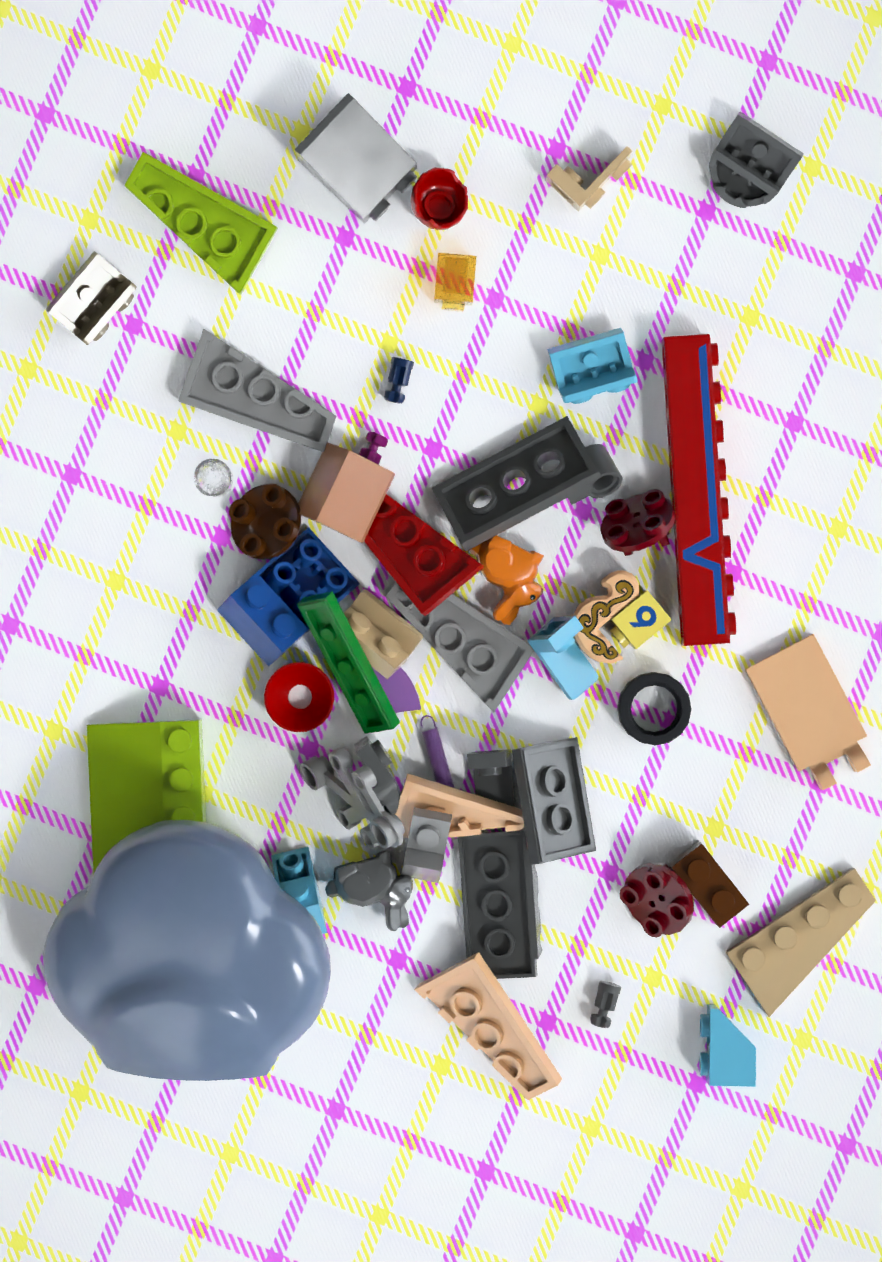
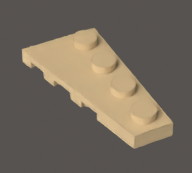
(794, 943)

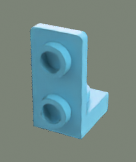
(563, 657)

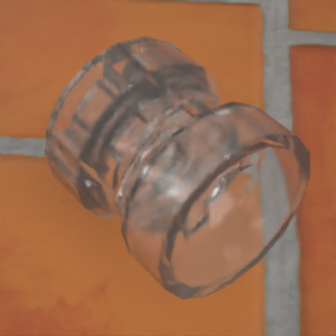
(219, 480)

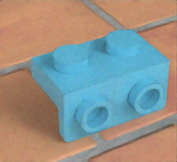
(592, 366)

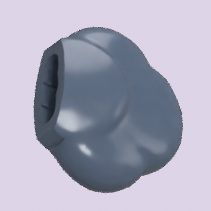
(187, 957)

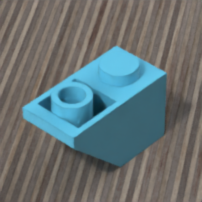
(297, 878)
(729, 1053)

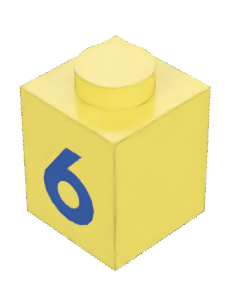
(639, 621)

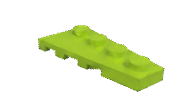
(208, 223)

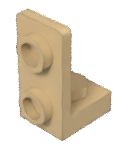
(569, 183)

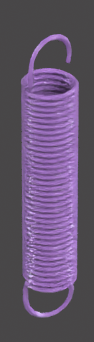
(437, 755)

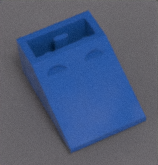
(266, 604)

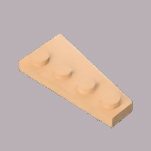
(485, 1013)

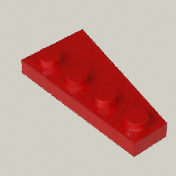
(418, 556)

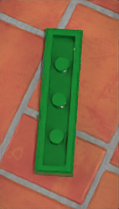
(348, 662)

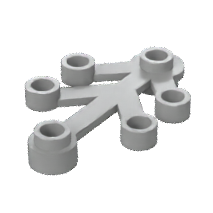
(357, 791)

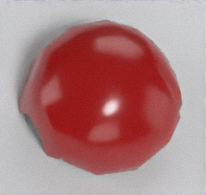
(439, 199)

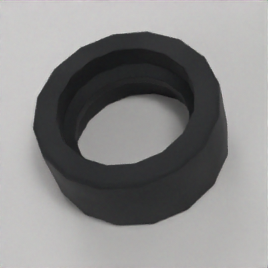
(682, 715)

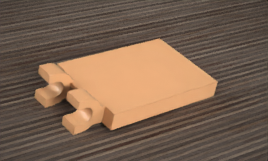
(809, 709)

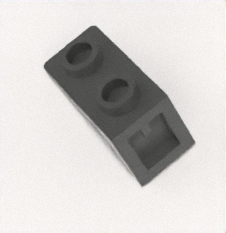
(493, 775)

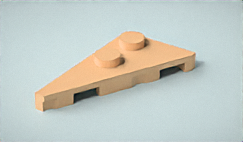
(468, 811)

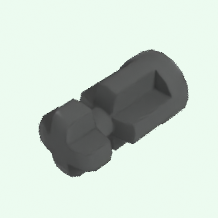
(606, 1001)

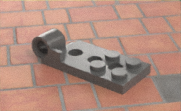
(579, 474)

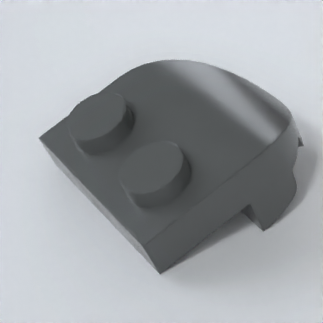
(751, 163)
(378, 759)

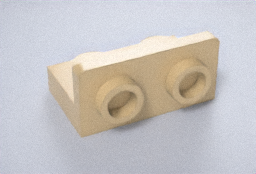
(381, 633)

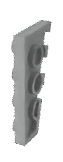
(244, 392)
(470, 643)

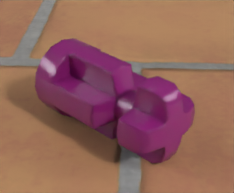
(376, 441)

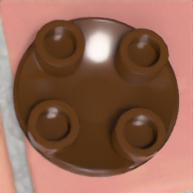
(265, 521)

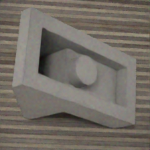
(426, 845)

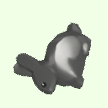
(374, 882)

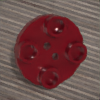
(637, 522)
(658, 899)

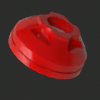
(277, 697)

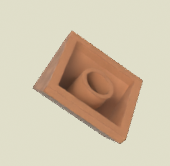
(345, 492)

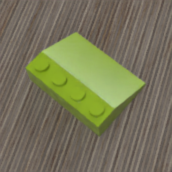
(143, 777)

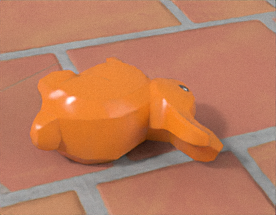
(513, 571)

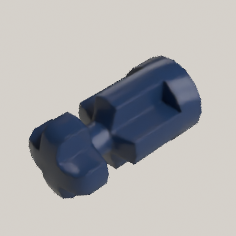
(398, 377)

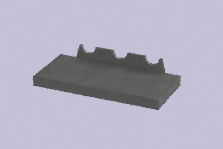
(501, 902)

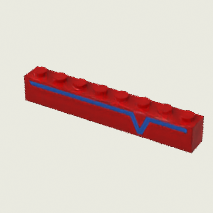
(696, 489)

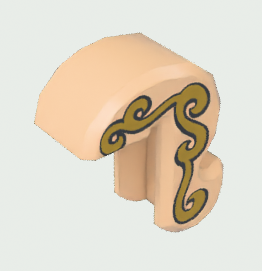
(596, 611)

